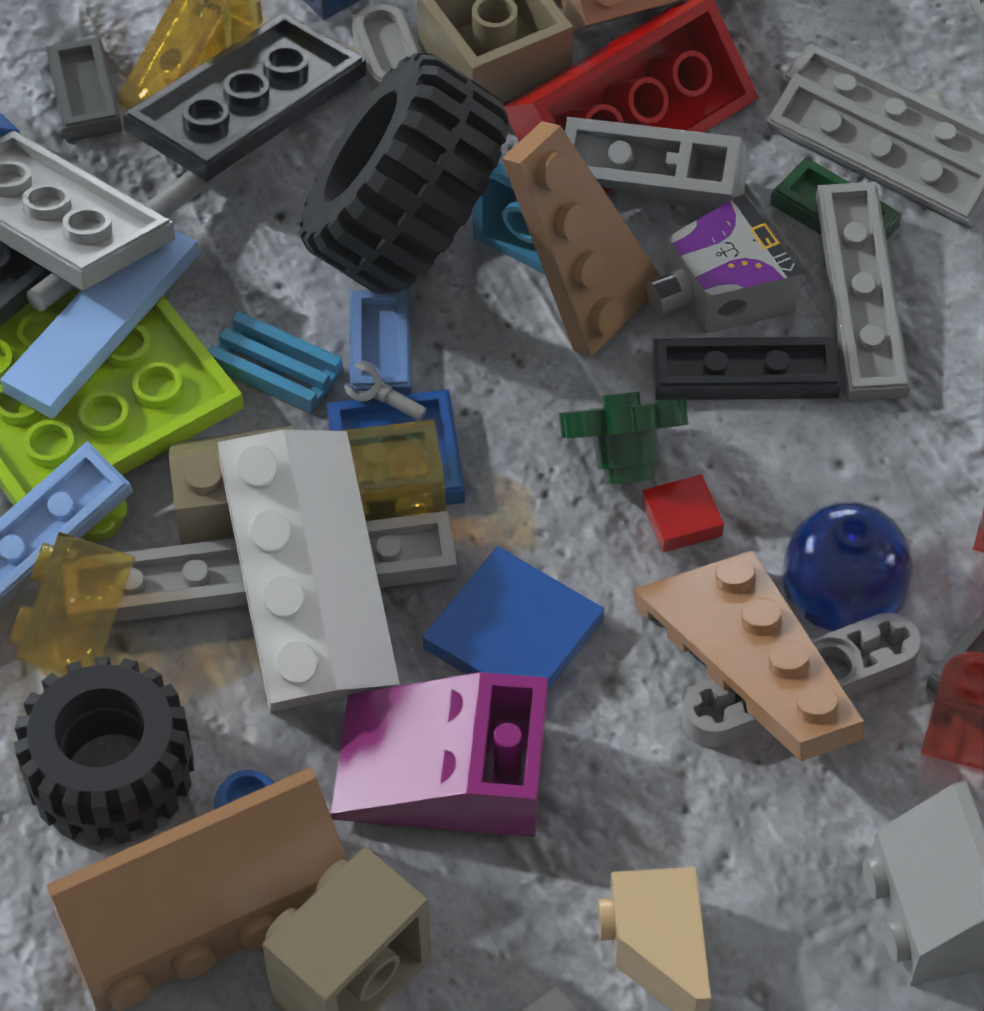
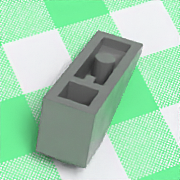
(662, 162)

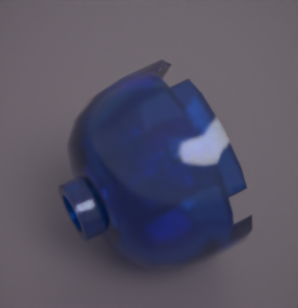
(847, 565)

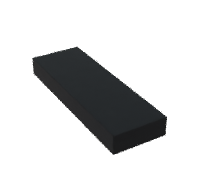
(746, 368)

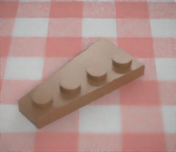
(579, 237)
(758, 648)

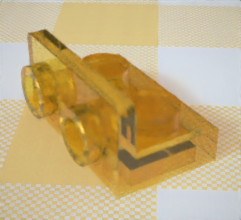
(398, 469)
(73, 605)

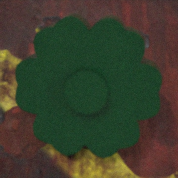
(625, 433)

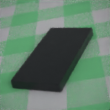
(244, 96)

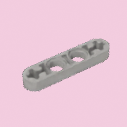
(846, 644)

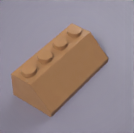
(195, 891)

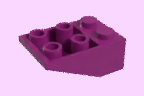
(445, 754)

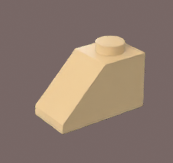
(658, 934)

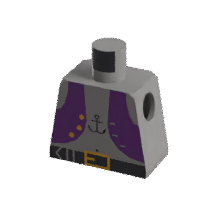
(726, 270)

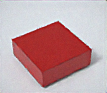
(682, 513)

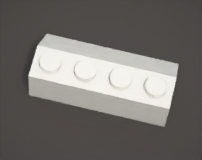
(307, 566)

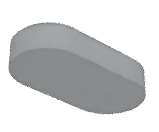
(383, 39)

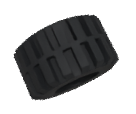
(97, 704)

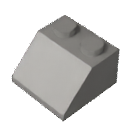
(932, 886)

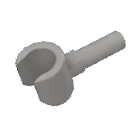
(385, 393)

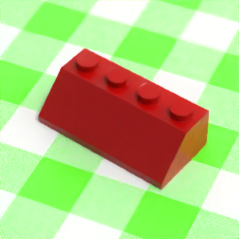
(662, 74)

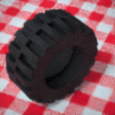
(404, 174)

